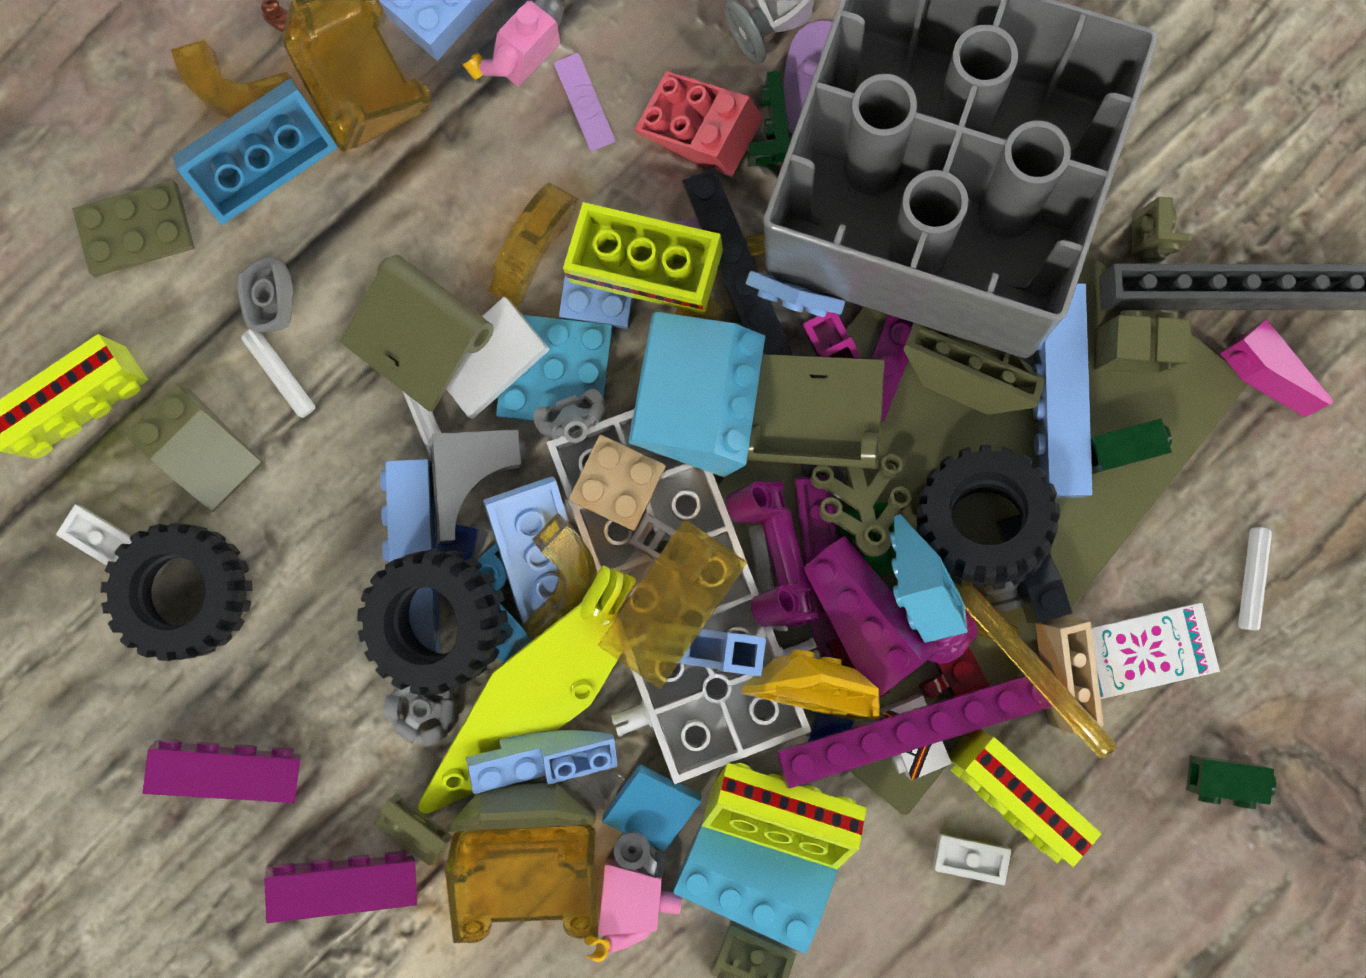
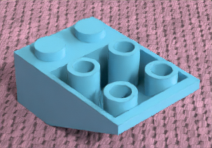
(925, 586)

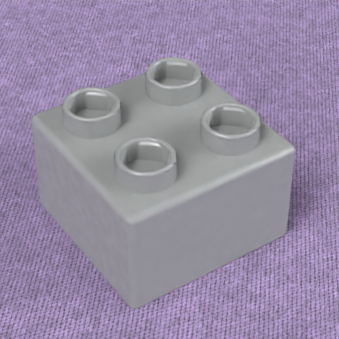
(957, 161)

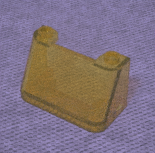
(350, 69)
(522, 878)

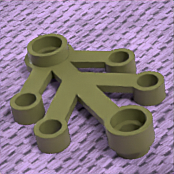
(863, 499)

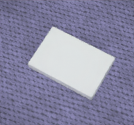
(498, 364)

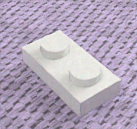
(92, 534)
(971, 859)

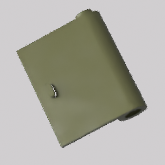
(418, 327)
(818, 418)

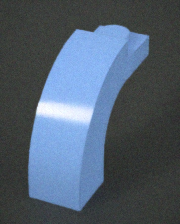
(727, 652)

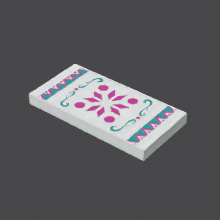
(1153, 650)

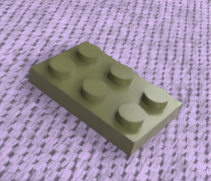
(133, 228)

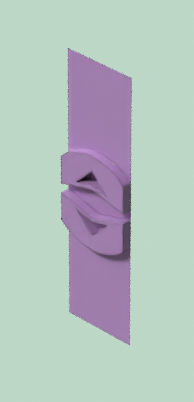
(584, 102)

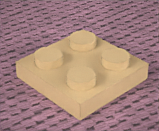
(617, 482)

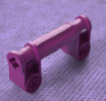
(790, 601)

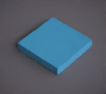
(652, 807)

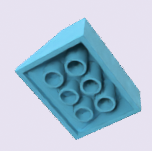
(698, 392)
(756, 886)

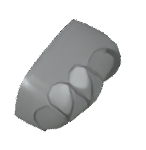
(266, 295)

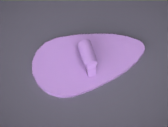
(801, 67)

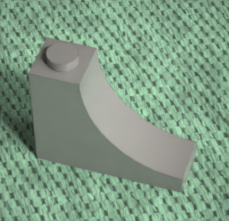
(462, 463)

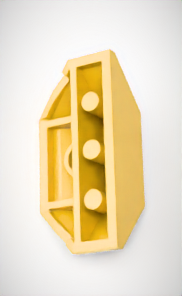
(816, 686)

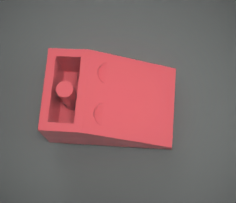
(700, 122)

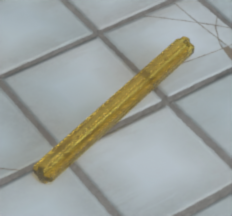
(1037, 672)

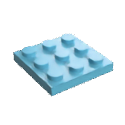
(570, 368)

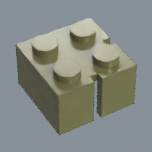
(1143, 343)

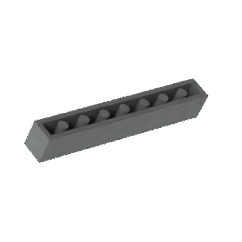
(1233, 287)

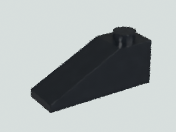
(1042, 591)

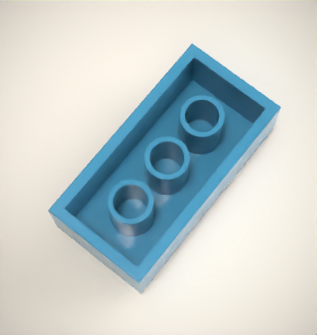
(254, 152)

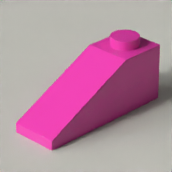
(1273, 368)

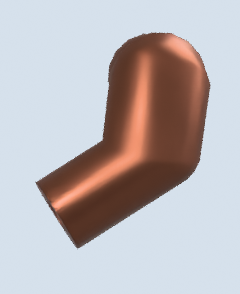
(274, 14)

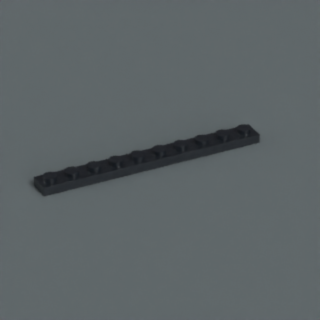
(736, 262)

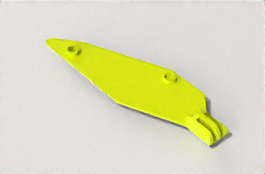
(536, 687)

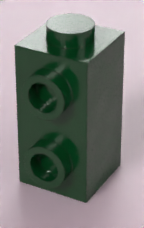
(1130, 445)
(1231, 780)

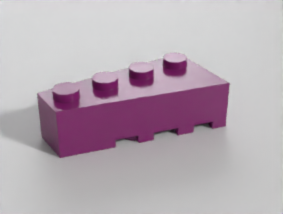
(866, 616)
(221, 772)
(339, 886)

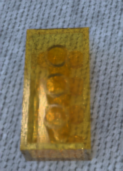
(672, 604)

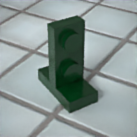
(775, 126)

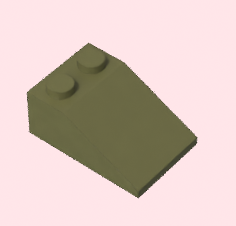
(194, 447)

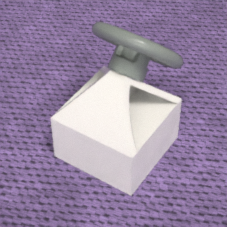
(762, 19)

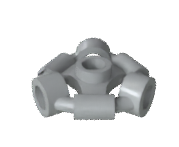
(571, 416)
(419, 711)

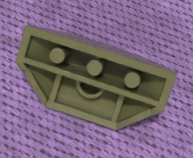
(972, 372)
(524, 806)

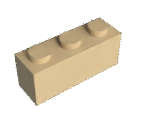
(1069, 652)

